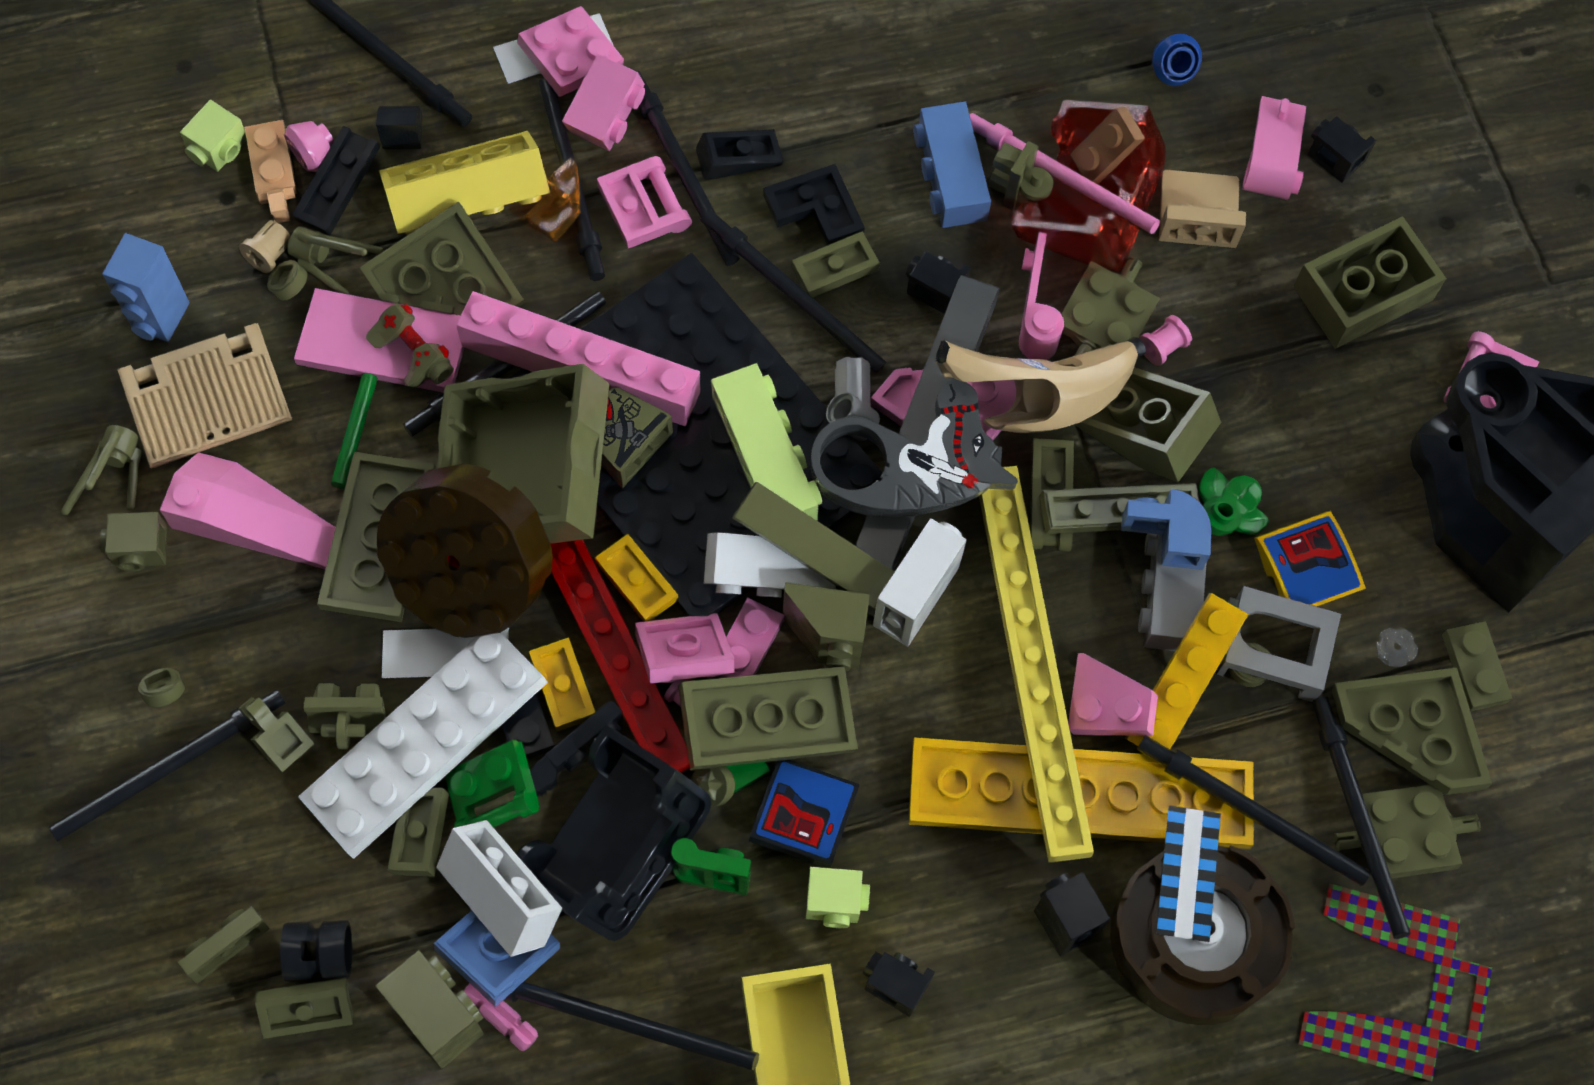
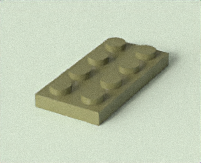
(353, 574)
(767, 717)

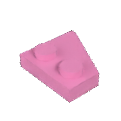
(1109, 702)

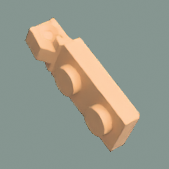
(271, 167)

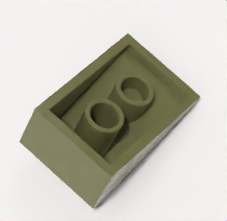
(1156, 423)

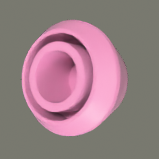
(309, 143)

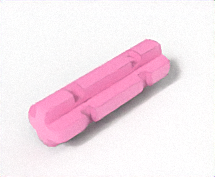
(504, 1019)

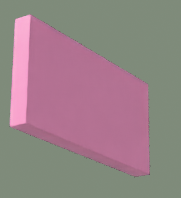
(337, 339)

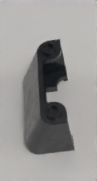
(618, 837)

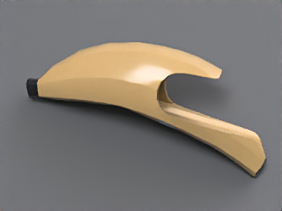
(1046, 391)

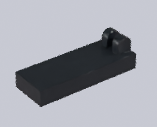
(336, 181)

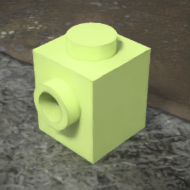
(213, 136)
(836, 896)

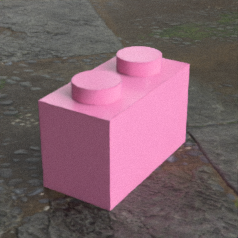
(604, 102)

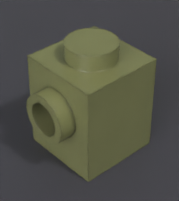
(135, 540)

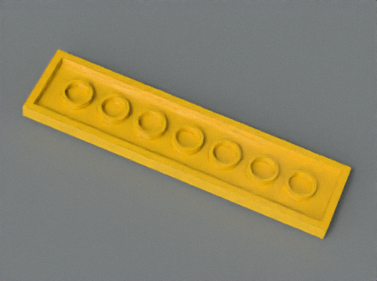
(1122, 792)

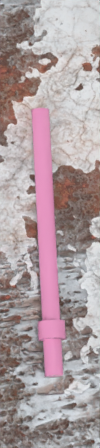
(998, 134)

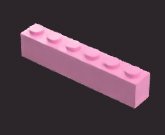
(544, 343)

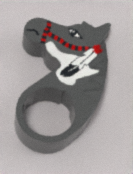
(923, 477)

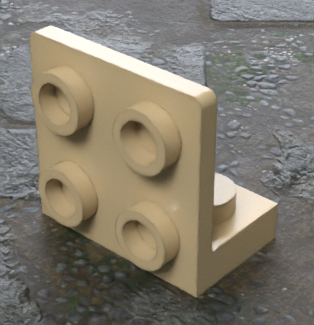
(1200, 209)

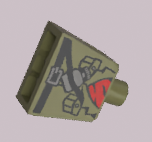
(631, 434)

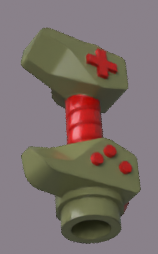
(428, 359)

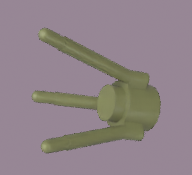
(314, 247)
(114, 450)

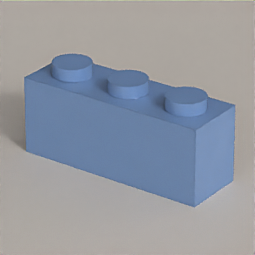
(952, 165)
(146, 288)

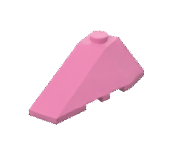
(241, 509)

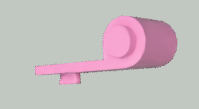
(1276, 149)
(1040, 323)

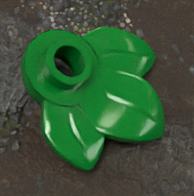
(1232, 503)

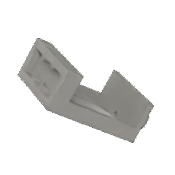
(1307, 677)

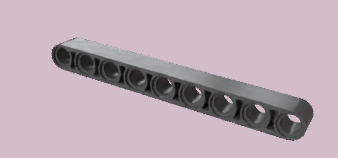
(963, 326)

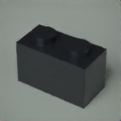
(1070, 912)

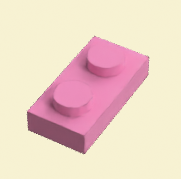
(752, 637)

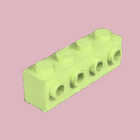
(762, 437)

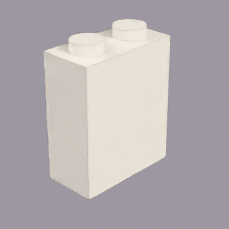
(919, 581)

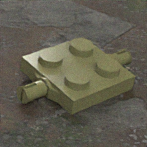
(1107, 307)
(1413, 830)

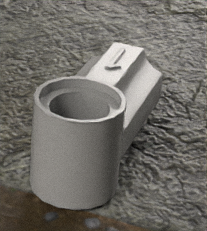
(852, 392)

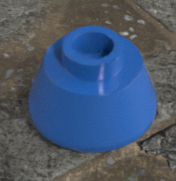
(1176, 59)

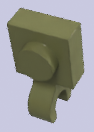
(279, 737)

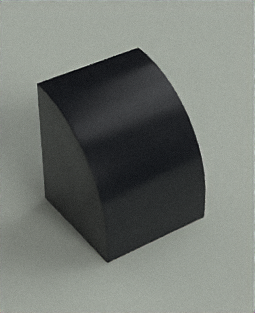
(399, 127)

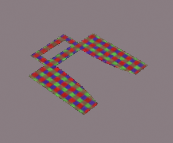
(1388, 1041)

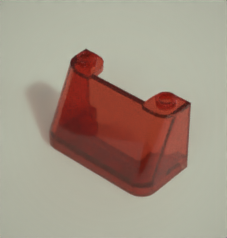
(1078, 224)

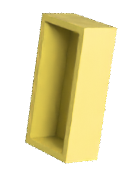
(795, 1027)

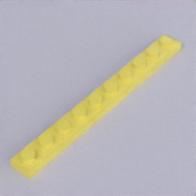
(1035, 675)

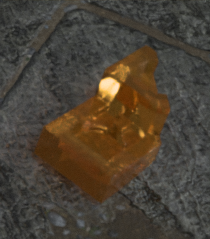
(559, 207)

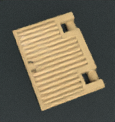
(203, 395)

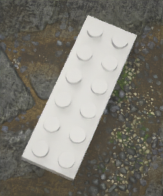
(422, 741)

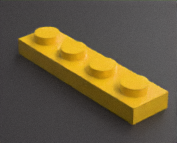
(1193, 667)

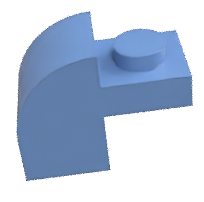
(1181, 523)

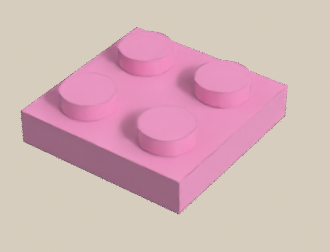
(566, 48)
(684, 648)

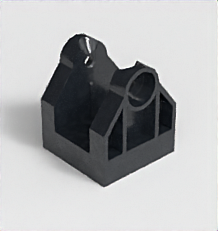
(1524, 477)

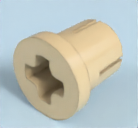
(265, 246)

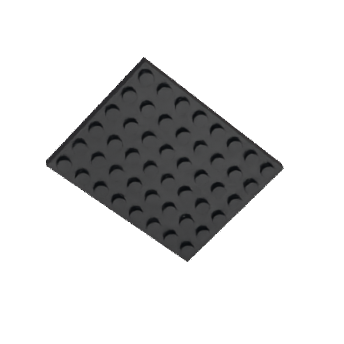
(695, 475)

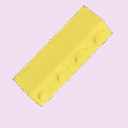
(476, 176)

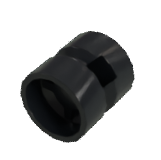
(332, 950)

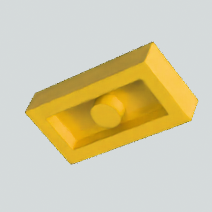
(636, 578)
(566, 689)

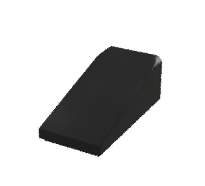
(737, 152)

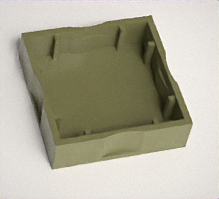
(536, 436)

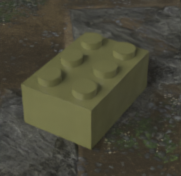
(1369, 282)

